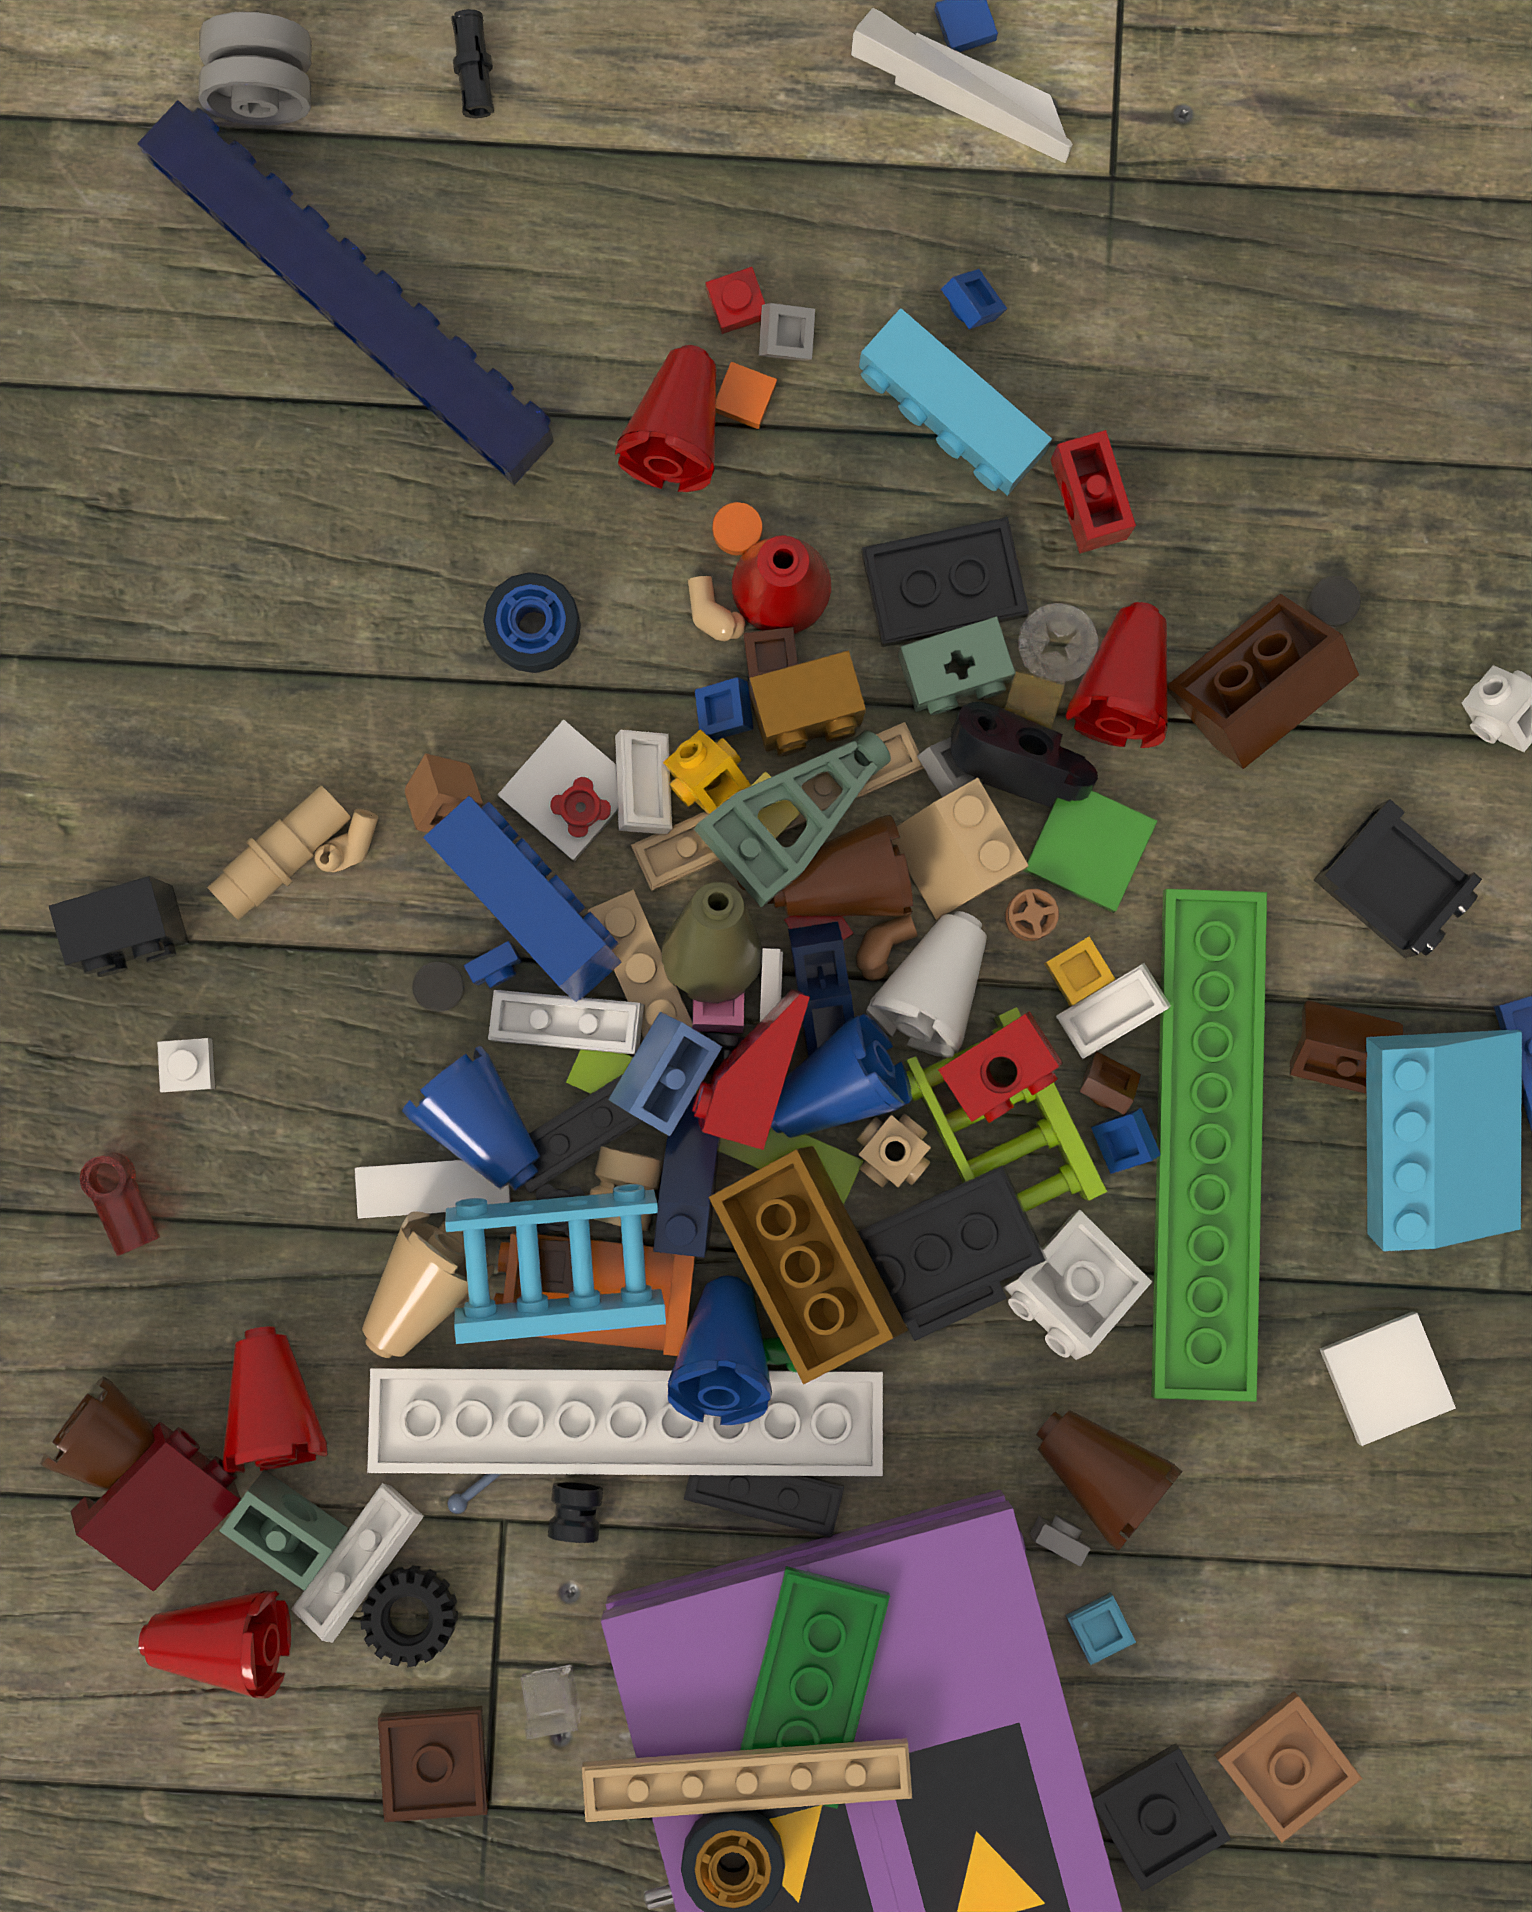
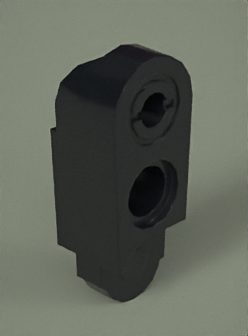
(1018, 755)

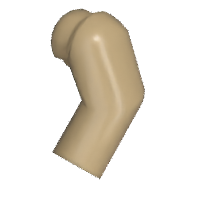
(711, 616)
(349, 847)

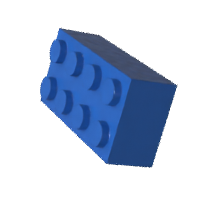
(515, 890)

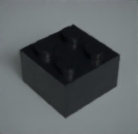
(119, 925)

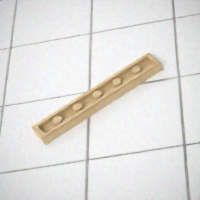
(683, 852)
(746, 1780)

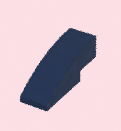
(823, 977)

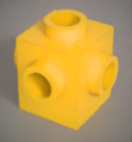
(705, 772)

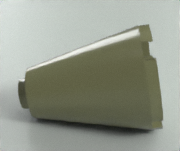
(713, 946)

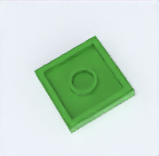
(1091, 848)

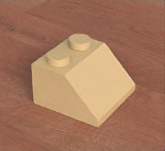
(958, 849)

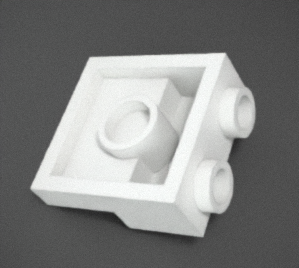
(1078, 1288)

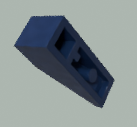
(685, 1189)

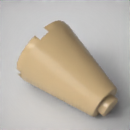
(418, 1286)

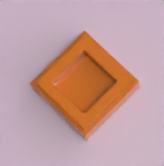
(745, 395)

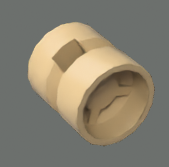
(624, 1168)

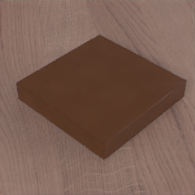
(433, 1764)

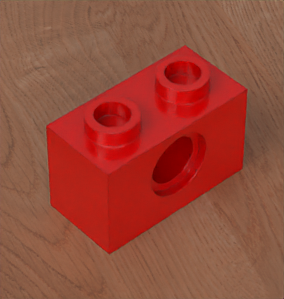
(1092, 491)
(971, 1076)

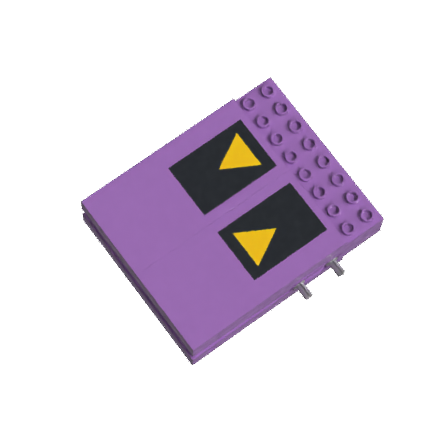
(957, 1671)

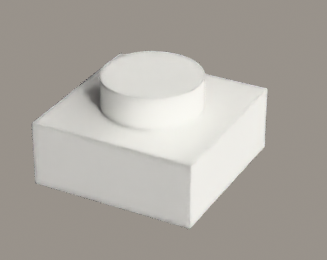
(186, 1065)

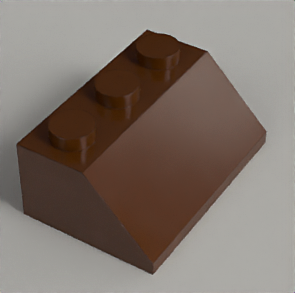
(1264, 679)

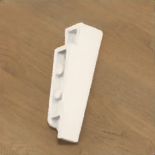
(962, 84)

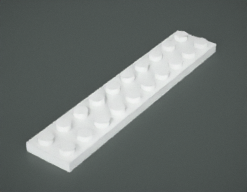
(615, 1425)

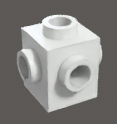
(1502, 708)

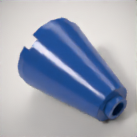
(842, 1082)
(477, 1121)
(722, 1358)

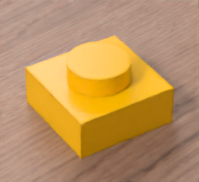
(1079, 971)

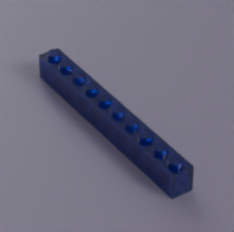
(346, 291)

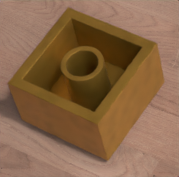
(807, 703)

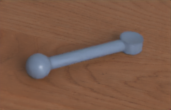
(458, 1502)

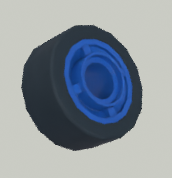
(525, 595)

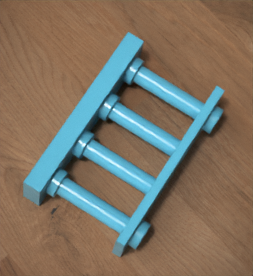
(533, 1312)

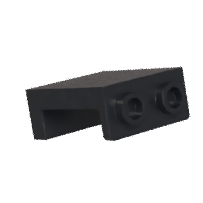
(1398, 882)

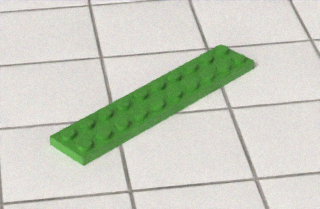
(1209, 1146)

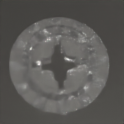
(1062, 620)

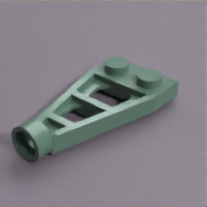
(748, 846)

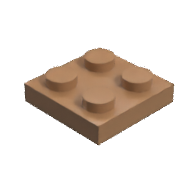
(1288, 1766)

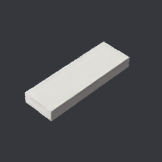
(566, 1023)
(421, 1188)
(357, 1563)

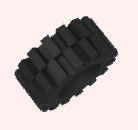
(387, 1638)

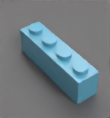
(953, 403)

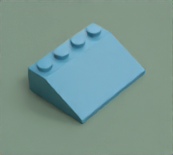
(1443, 1137)

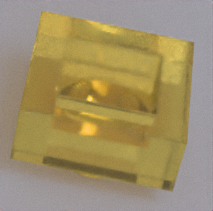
(1035, 698)

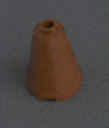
(853, 876)
(101, 1438)
(1105, 1473)

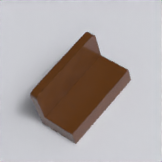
(1335, 1045)

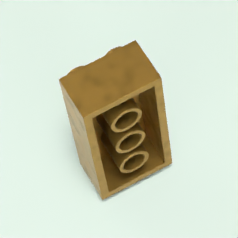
(807, 1263)

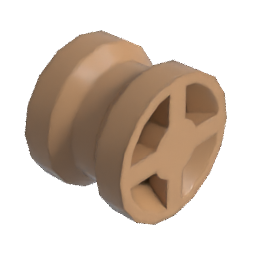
(1040, 913)

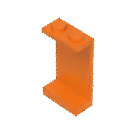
(663, 1271)

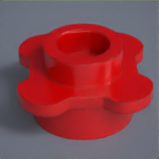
(580, 792)

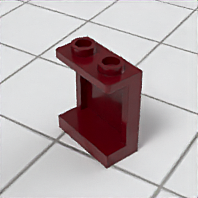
(158, 1508)

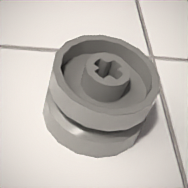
(255, 68)

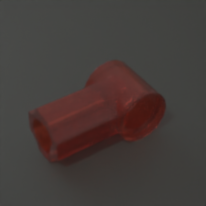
(120, 1210)

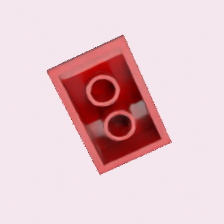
(749, 1081)

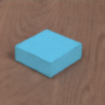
(1100, 1628)

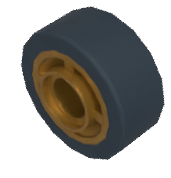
(740, 1833)

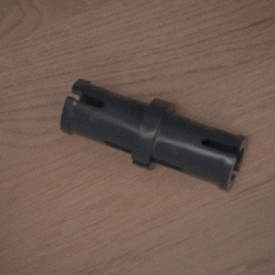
(472, 64)

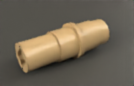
(278, 853)

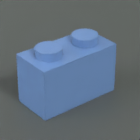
(665, 1073)

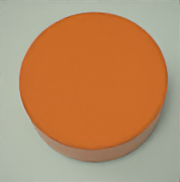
(737, 528)

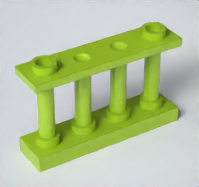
(1051, 1131)

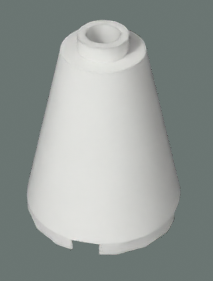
(934, 987)

